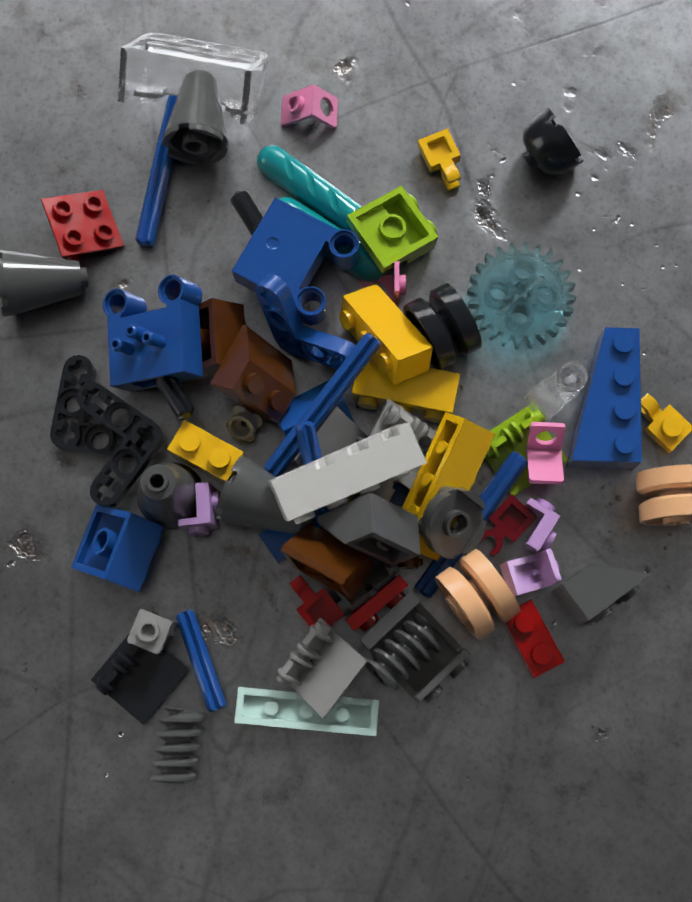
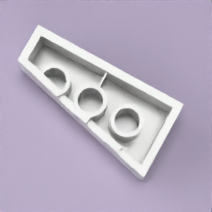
(346, 472)

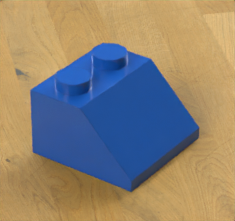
(118, 547)

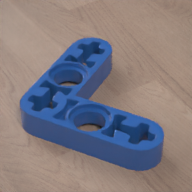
(289, 330)

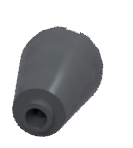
(197, 121)
(37, 281)
(168, 493)
(250, 500)

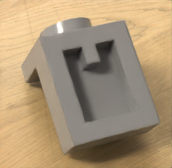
(151, 631)

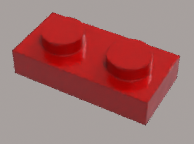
(366, 614)
(533, 640)

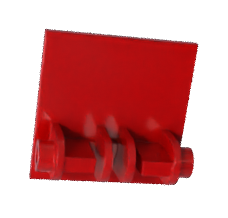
(82, 224)

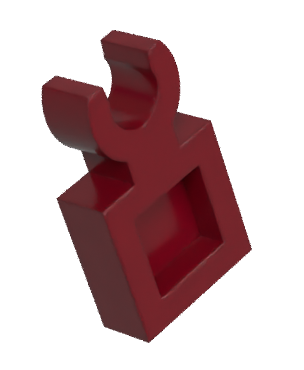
(508, 521)

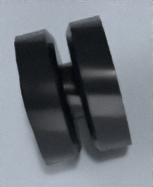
(445, 324)

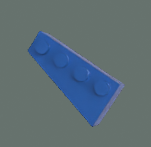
(610, 411)

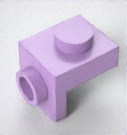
(206, 504)
(542, 535)
(531, 572)

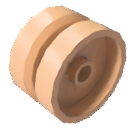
(669, 493)
(478, 594)

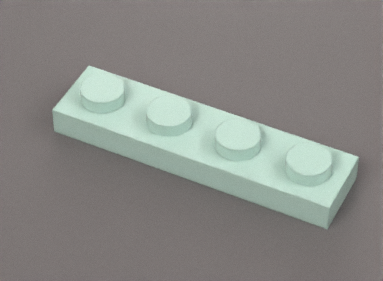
(292, 711)

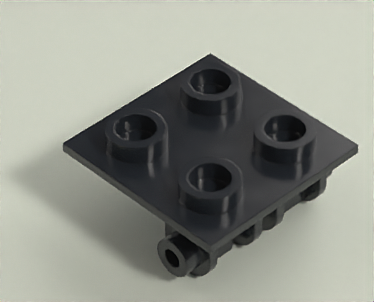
(139, 678)

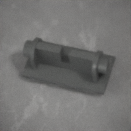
(377, 578)

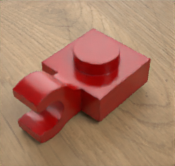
(315, 605)

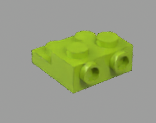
(393, 229)

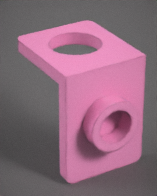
(306, 104)
(394, 284)
(545, 457)

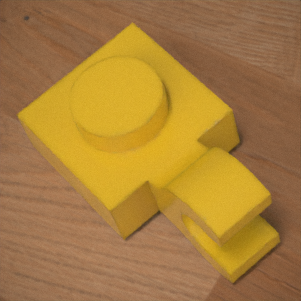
(441, 154)
(666, 426)

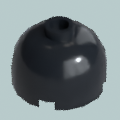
(549, 145)

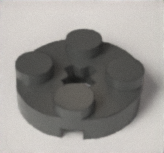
(438, 515)

